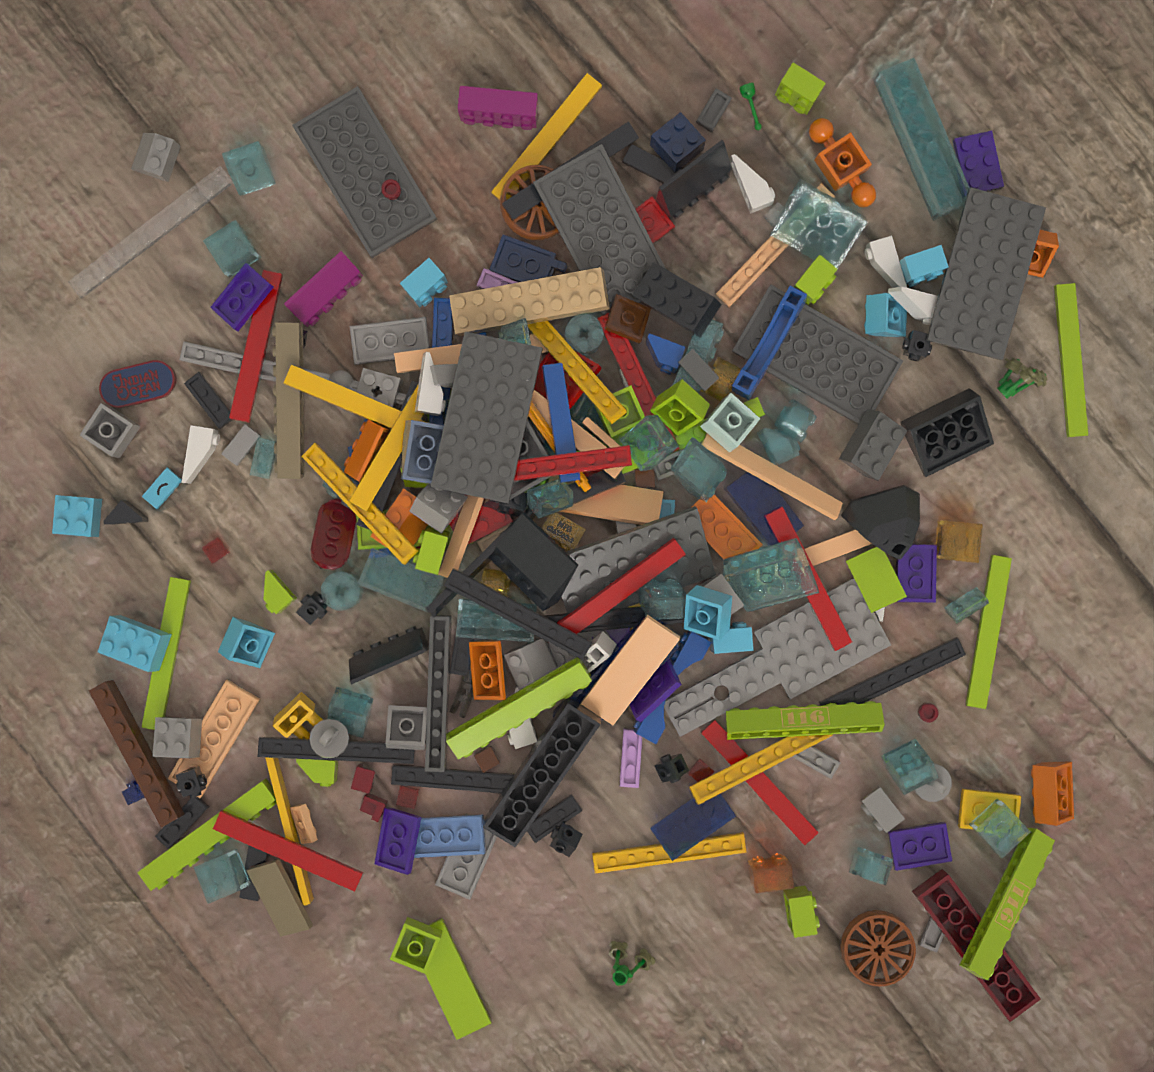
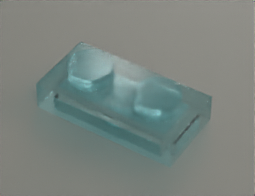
(263, 458)
(966, 605)

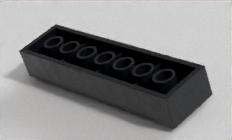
(541, 772)

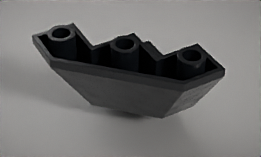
(887, 518)

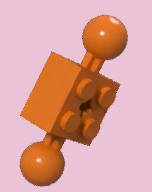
(844, 150)

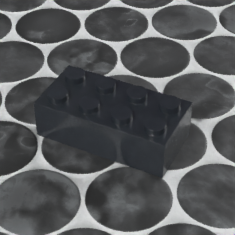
(677, 299)

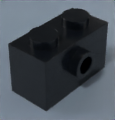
(515, 507)

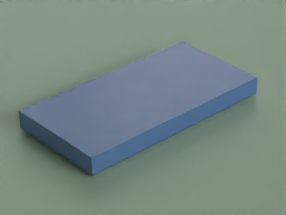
(451, 836)

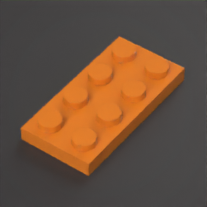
(724, 530)

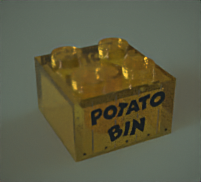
(563, 530)
(959, 541)

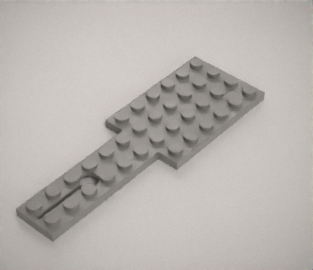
(791, 654)

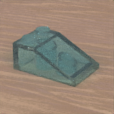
(698, 470)

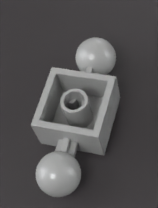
(370, 382)

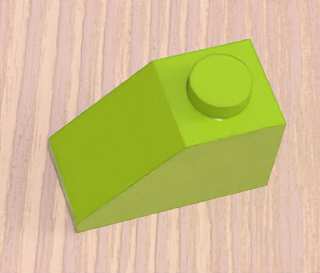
(276, 593)
(320, 771)

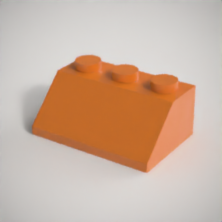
(1043, 253)
(365, 449)
(405, 521)
(487, 670)
(1053, 792)

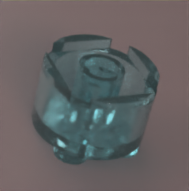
(588, 324)
(795, 420)
(331, 588)
(871, 867)

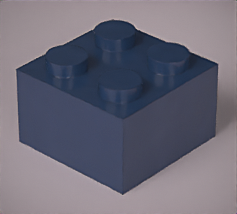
(677, 142)

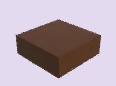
(644, 479)
(487, 759)

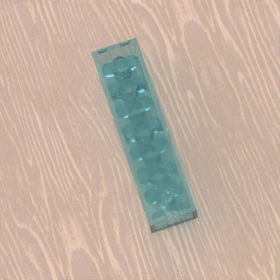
(922, 138)

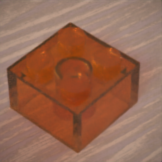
(770, 873)

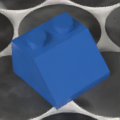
(665, 353)

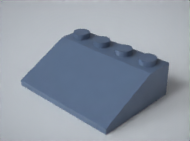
(420, 450)

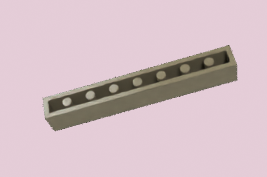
(289, 401)

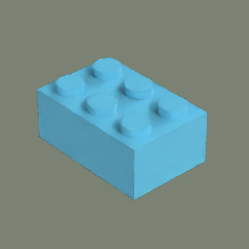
(134, 643)

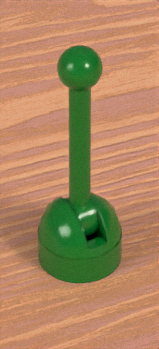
(748, 91)

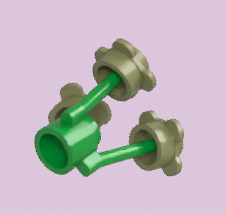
(1028, 375)
(621, 973)

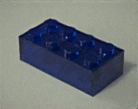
(757, 499)
(691, 824)

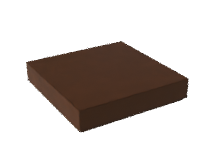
(627, 318)

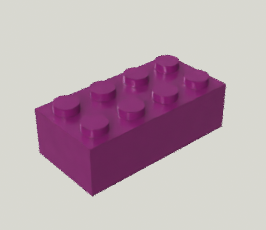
(498, 107)

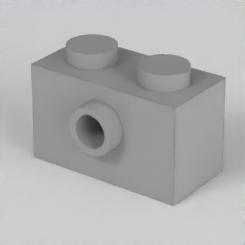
(882, 810)

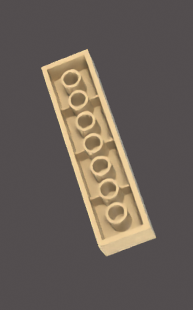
(532, 299)

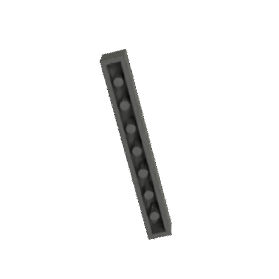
(438, 693)

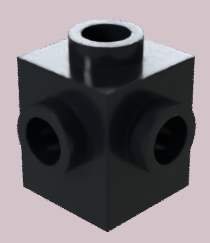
(916, 346)
(312, 607)
(671, 768)
(191, 782)
(565, 839)

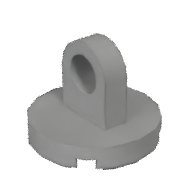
(329, 738)
(938, 788)

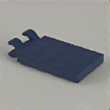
(524, 261)

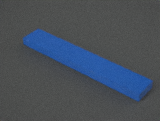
(559, 414)

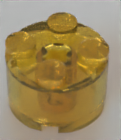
(727, 375)
(496, 580)

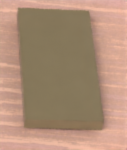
(279, 897)

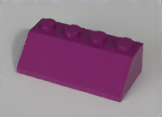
(324, 289)

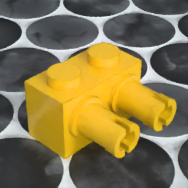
(295, 714)

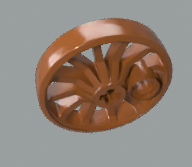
(537, 210)
(883, 951)

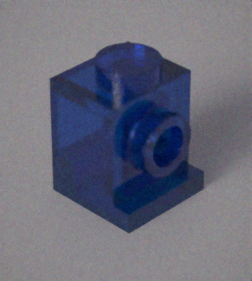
(132, 793)

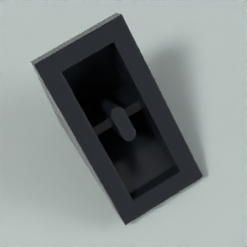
(124, 514)

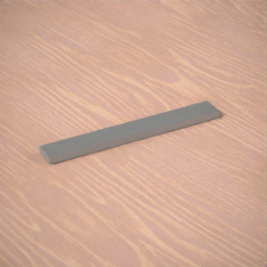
(228, 360)

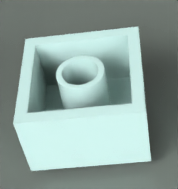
(730, 422)

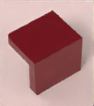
(363, 779)
(373, 806)

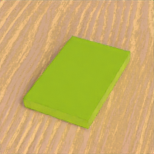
(876, 579)

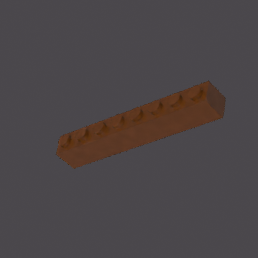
(136, 752)

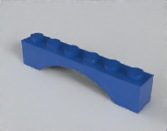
(770, 343)
(691, 650)

